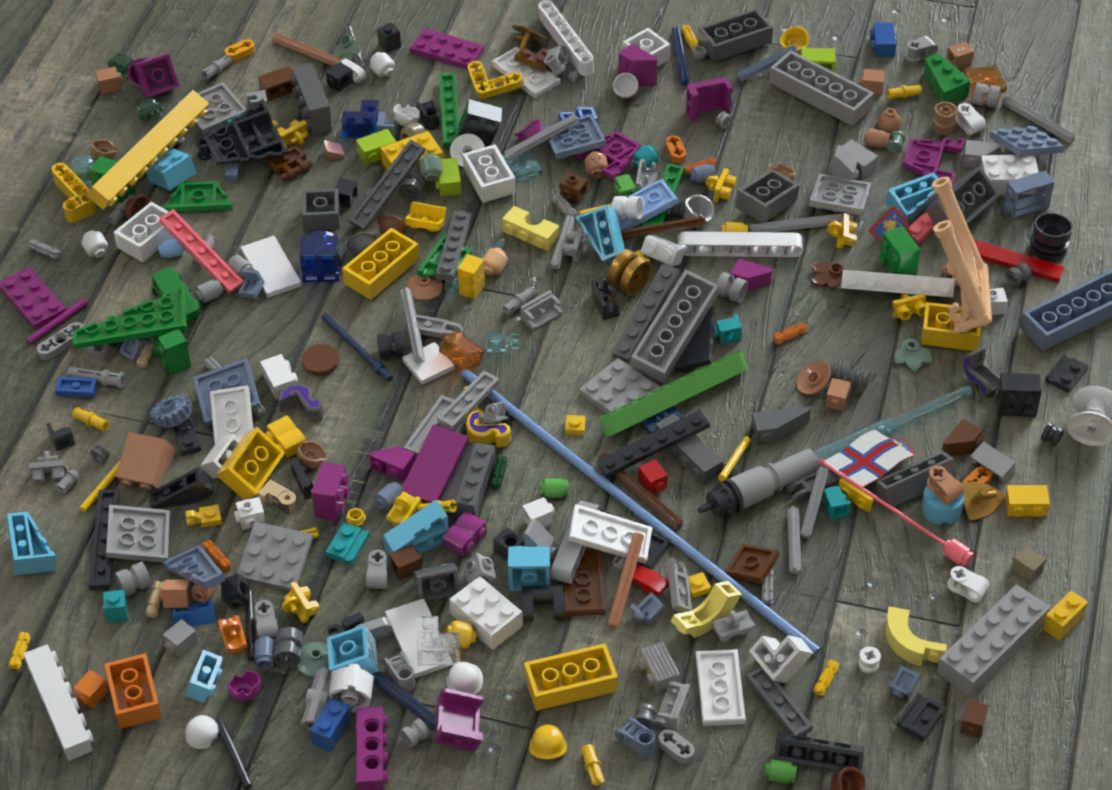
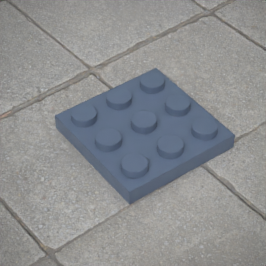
(577, 139)
(1026, 141)
(225, 377)

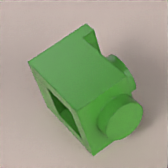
(624, 186)

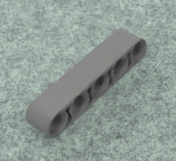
(569, 554)

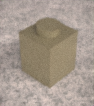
(1028, 564)

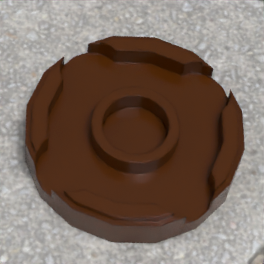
(320, 359)

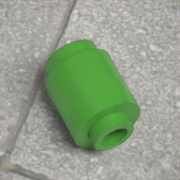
(554, 488)
(781, 771)

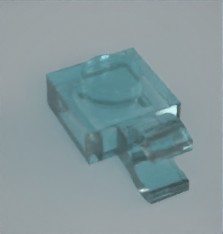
(498, 342)

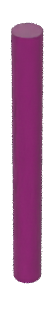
(55, 322)

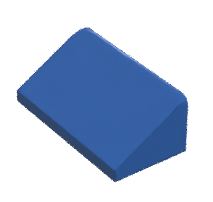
(195, 614)

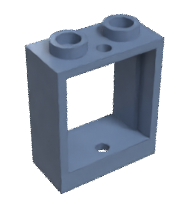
(1041, 200)

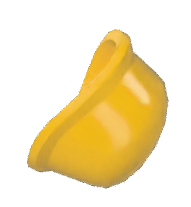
(795, 36)
(547, 743)

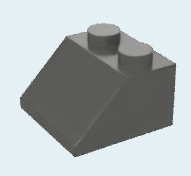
(436, 582)

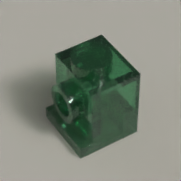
(121, 63)

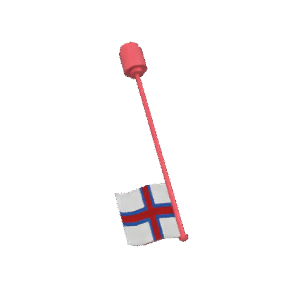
(871, 459)

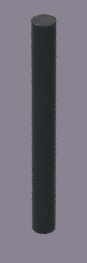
(250, 627)
(233, 754)

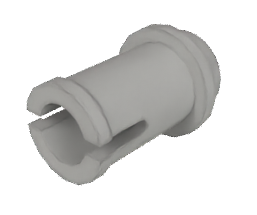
(71, 477)

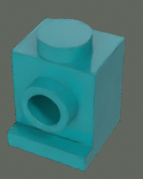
(728, 330)
(836, 502)

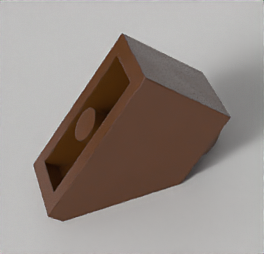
(963, 439)

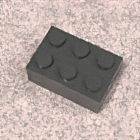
(767, 195)

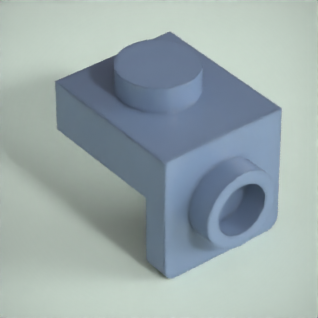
(252, 284)
(648, 609)
(904, 682)

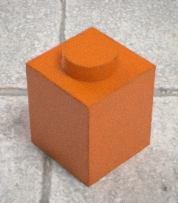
(91, 689)

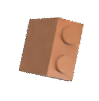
(144, 461)

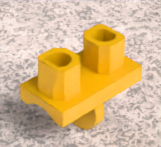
(294, 134)
(718, 185)
(843, 231)
(908, 306)
(404, 507)
(298, 602)

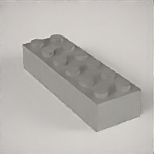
(821, 88)
(674, 326)
(992, 640)

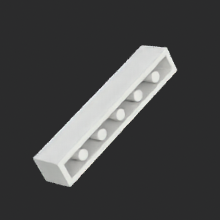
(897, 283)
(58, 702)

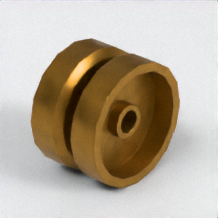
(629, 272)

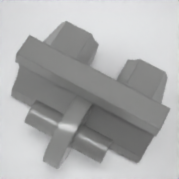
(579, 245)
(47, 465)
(733, 625)

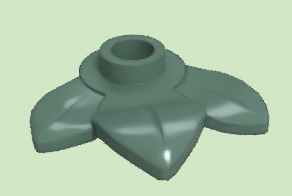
(347, 48)
(912, 356)

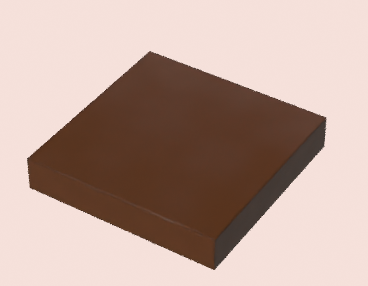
(752, 563)

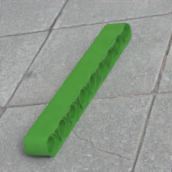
(673, 393)

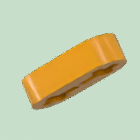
(240, 50)

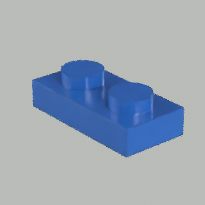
(76, 387)

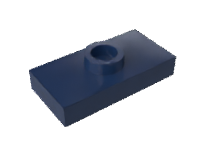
(650, 423)

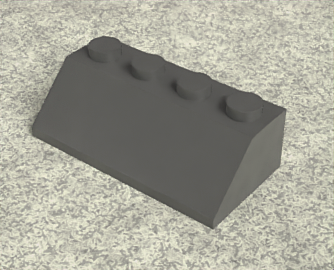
(470, 479)

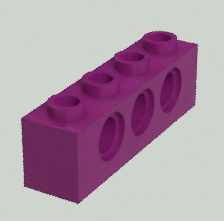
(371, 720)

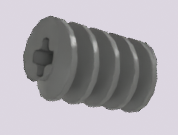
(857, 379)

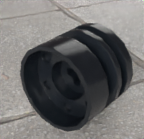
(1051, 236)

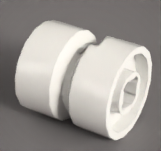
(631, 207)

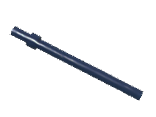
(377, 366)

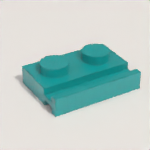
(347, 543)

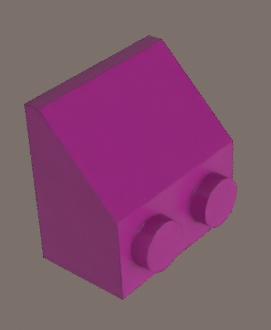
(638, 63)

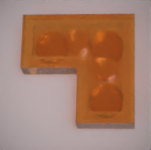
(989, 75)

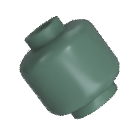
(430, 167)

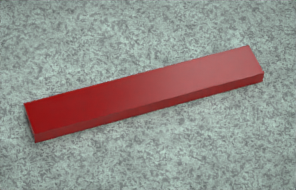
(1011, 259)

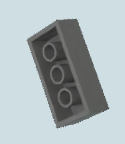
(735, 34)
(311, 99)
(972, 193)

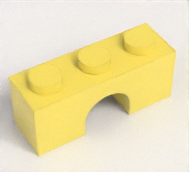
(540, 235)

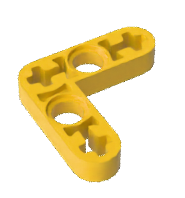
(490, 85)

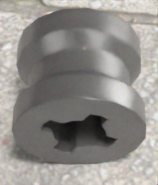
(646, 715)

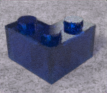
(361, 123)

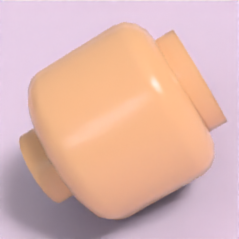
(494, 261)

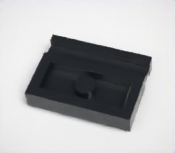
(1066, 373)
(921, 716)

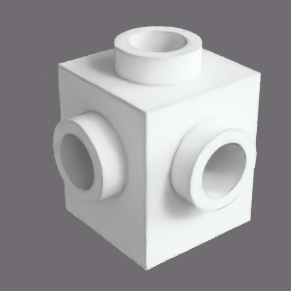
(249, 512)

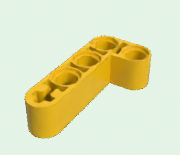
(78, 204)

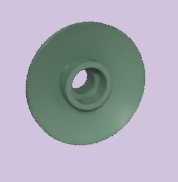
(309, 663)

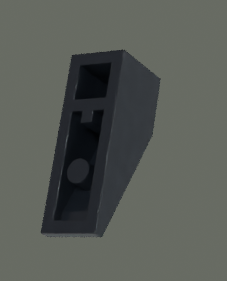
(183, 490)

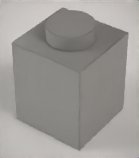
(180, 638)

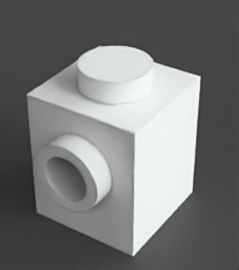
(998, 301)
(540, 511)

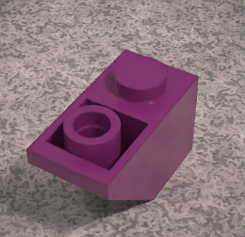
(753, 273)
(393, 462)

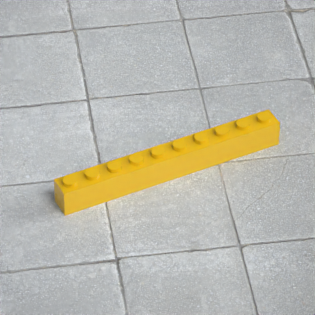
(147, 150)

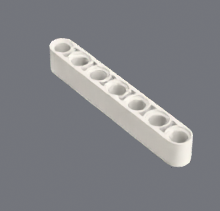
(564, 34)
(741, 244)

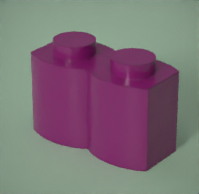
(465, 534)

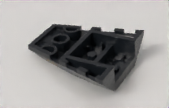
(246, 137)

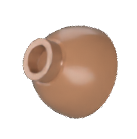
(889, 120)

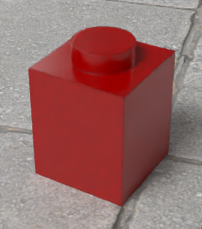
(653, 476)

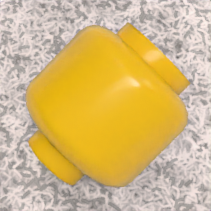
(465, 631)

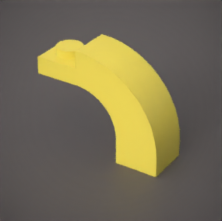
(716, 606)
(906, 643)

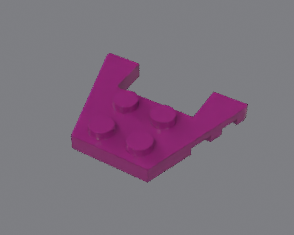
(618, 151)
(925, 155)

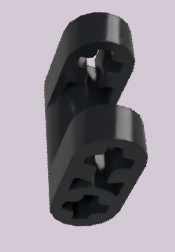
(542, 594)

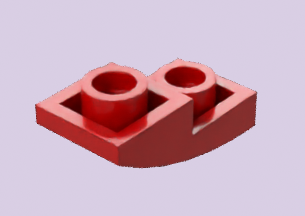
(649, 580)

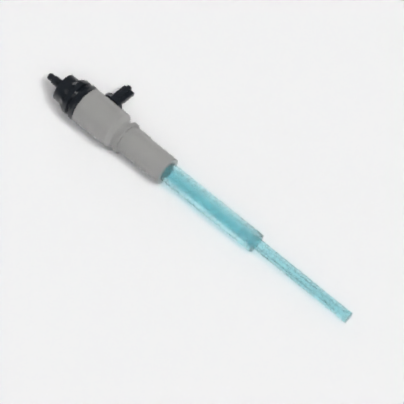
(760, 482)

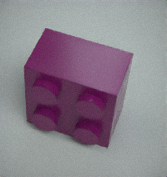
(156, 75)
(330, 491)

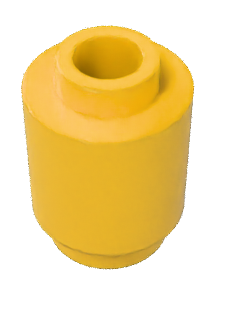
(734, 227)

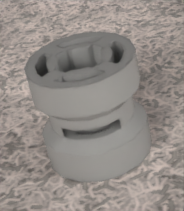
(414, 733)

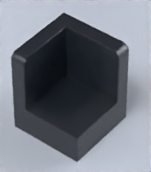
(60, 438)

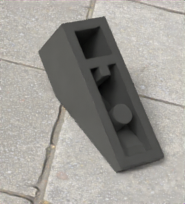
(776, 424)

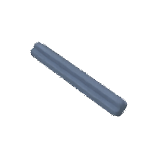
(764, 64)

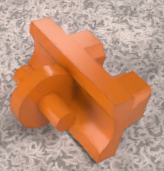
(233, 635)

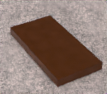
(586, 591)

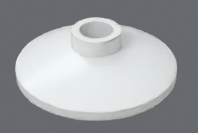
(464, 143)

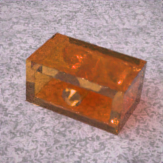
(461, 350)

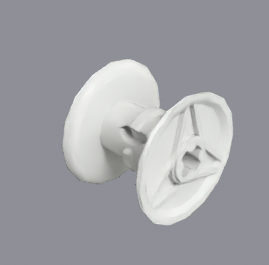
(1093, 422)

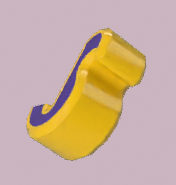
(487, 432)

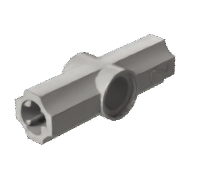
(316, 698)

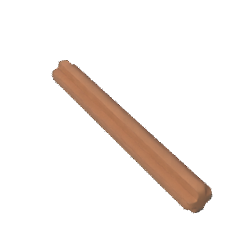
(305, 49)
(625, 580)

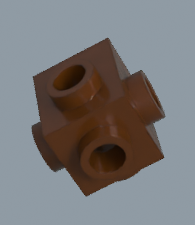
(573, 187)

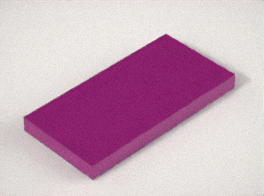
(435, 464)

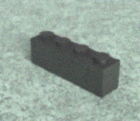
(694, 455)
(911, 480)

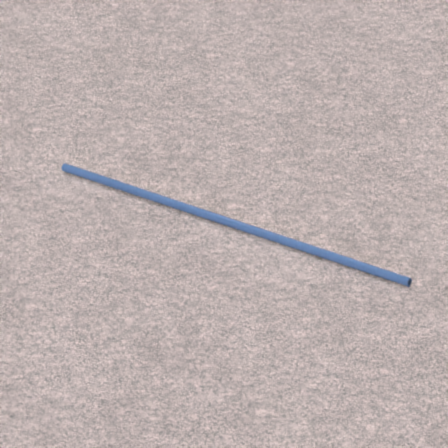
(677, 541)

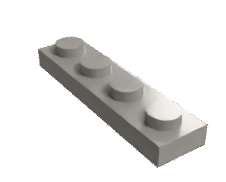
(468, 400)

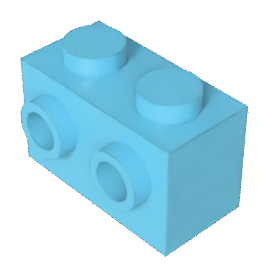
(205, 673)

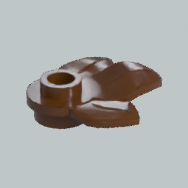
(827, 274)

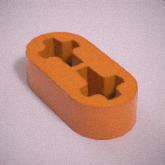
(672, 150)
(979, 471)

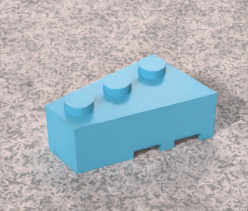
(913, 196)
(604, 232)
(421, 530)
(27, 546)

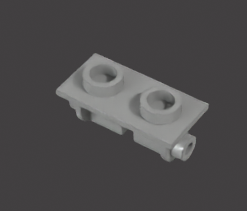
(495, 413)

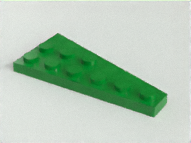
(137, 322)

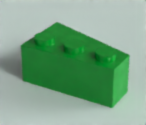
(945, 79)
(169, 281)

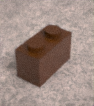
(276, 83)

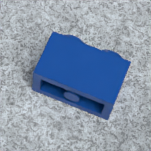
(883, 39)
(331, 724)

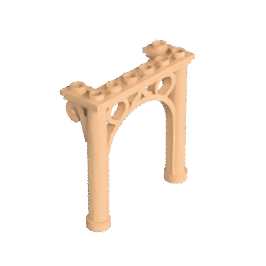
(963, 263)

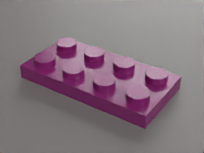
(446, 48)
(32, 298)

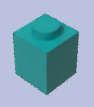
(115, 606)

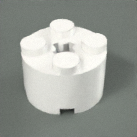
(352, 686)

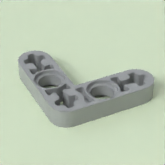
(50, 348)

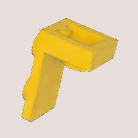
(856, 496)

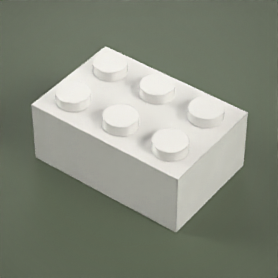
(1005, 168)
(489, 173)
(142, 233)
(487, 611)

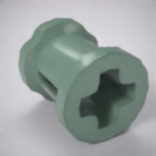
(897, 139)

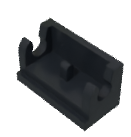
(604, 300)

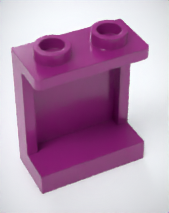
(708, 96)
(458, 719)

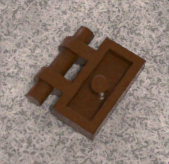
(284, 162)

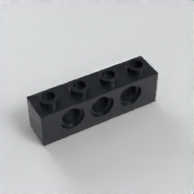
(818, 752)

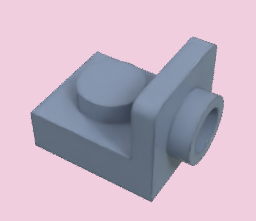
(383, 123)
(133, 348)

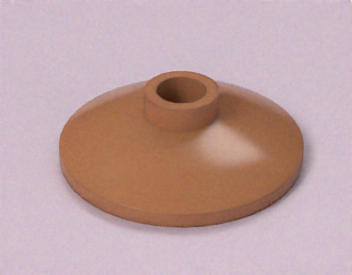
(424, 287)
(813, 377)

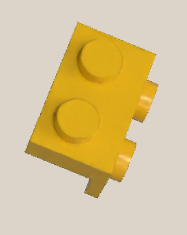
(426, 216)

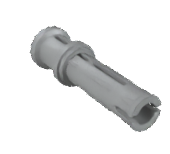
(104, 377)

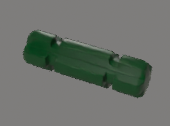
(499, 471)

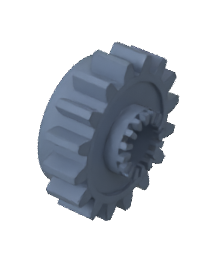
(171, 411)

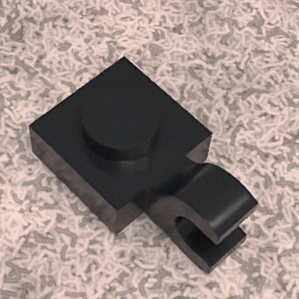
(347, 624)

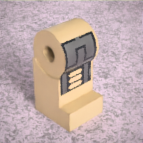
(278, 496)

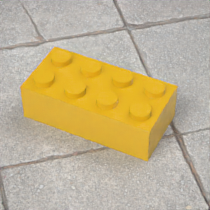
(380, 263)
(570, 677)

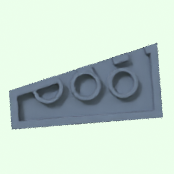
(196, 567)

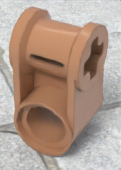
(944, 485)

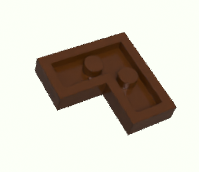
(531, 59)

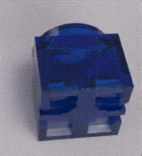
(320, 257)

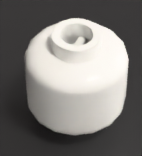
(382, 64)
(94, 244)

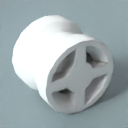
(871, 665)

